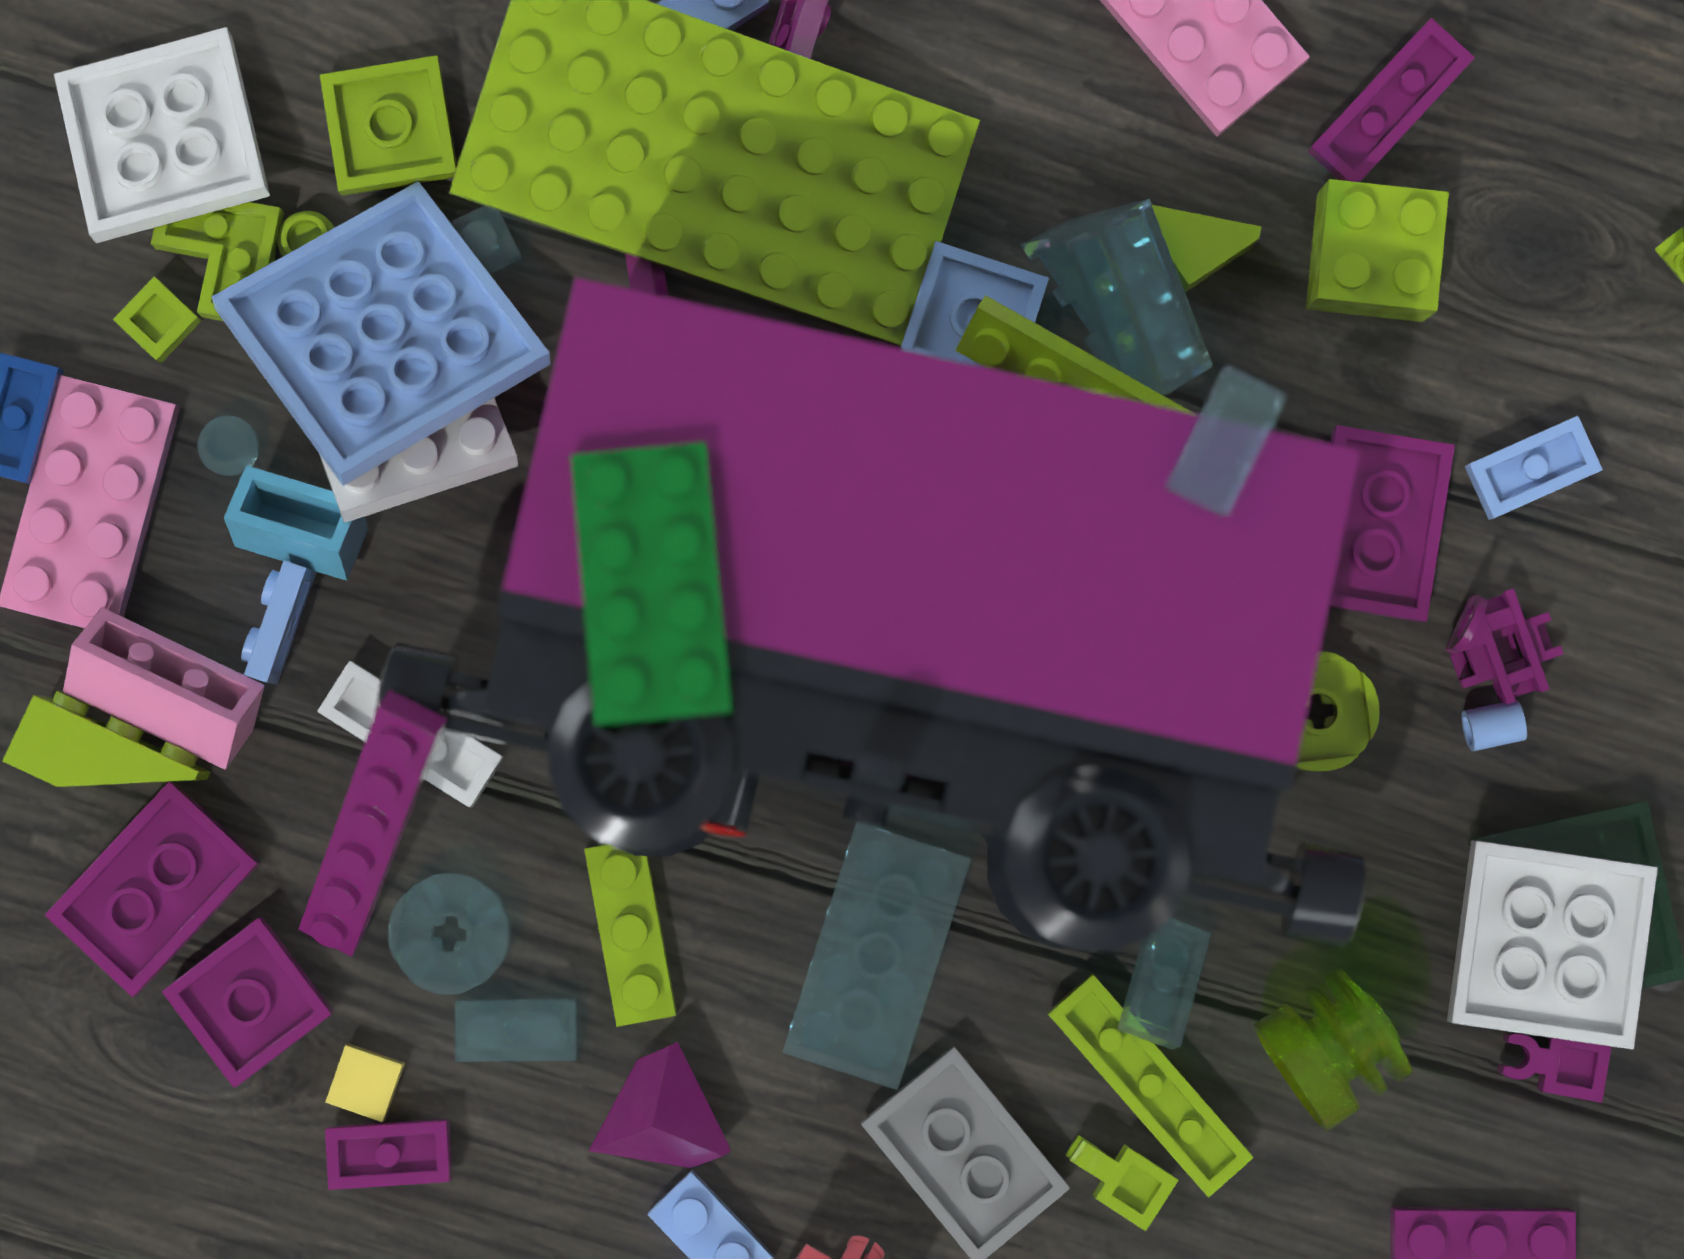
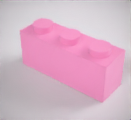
(163, 688)

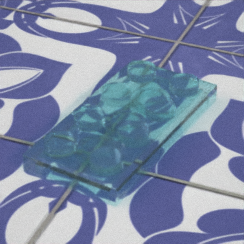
(876, 955)

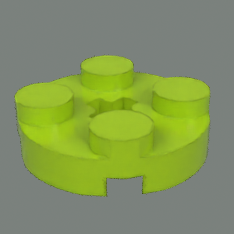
(1353, 717)

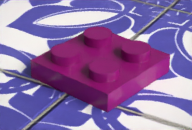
(248, 1002)

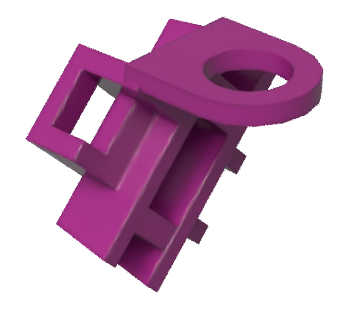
(1494, 651)

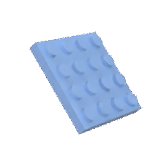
(381, 332)

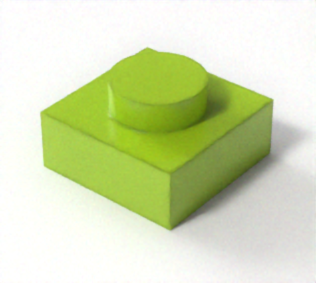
(157, 320)

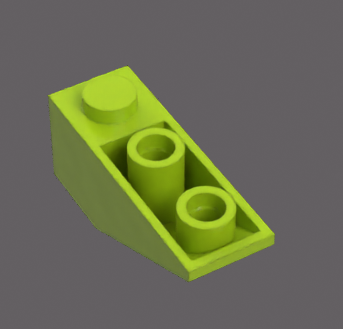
(75, 749)

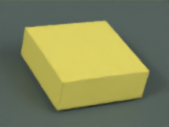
(365, 1082)

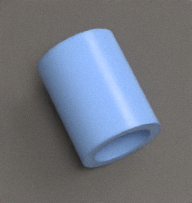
(1494, 725)

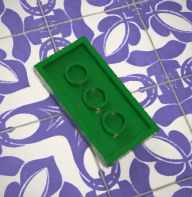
(650, 584)

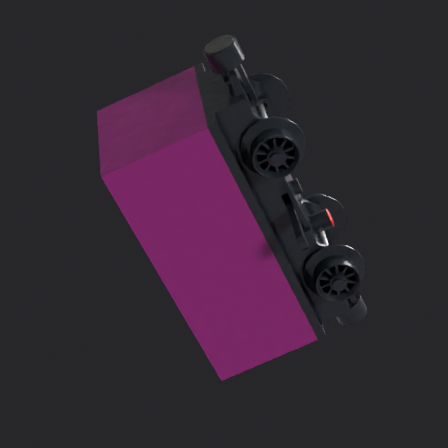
(940, 615)

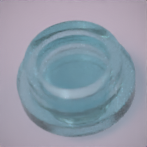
(228, 445)

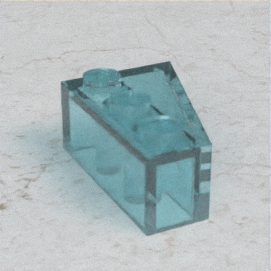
(1126, 293)

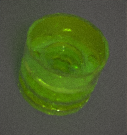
(1333, 1049)

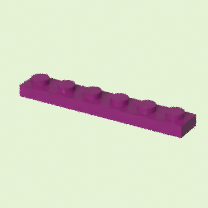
(371, 822)

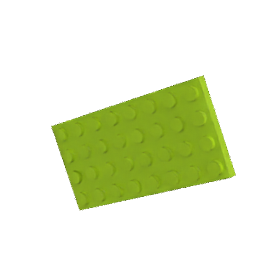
(716, 157)

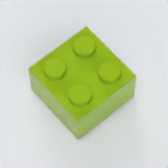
(1377, 250)

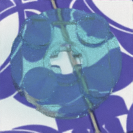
(422, 954)

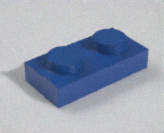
(25, 405)

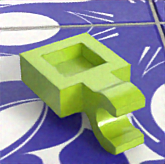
(1128, 1183)

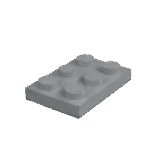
(965, 1155)

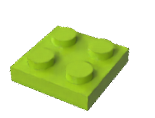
(389, 125)

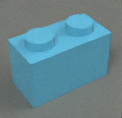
(293, 523)

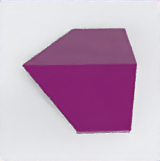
(662, 1115)

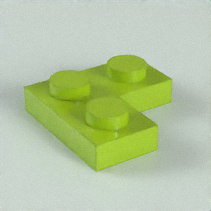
(232, 239)

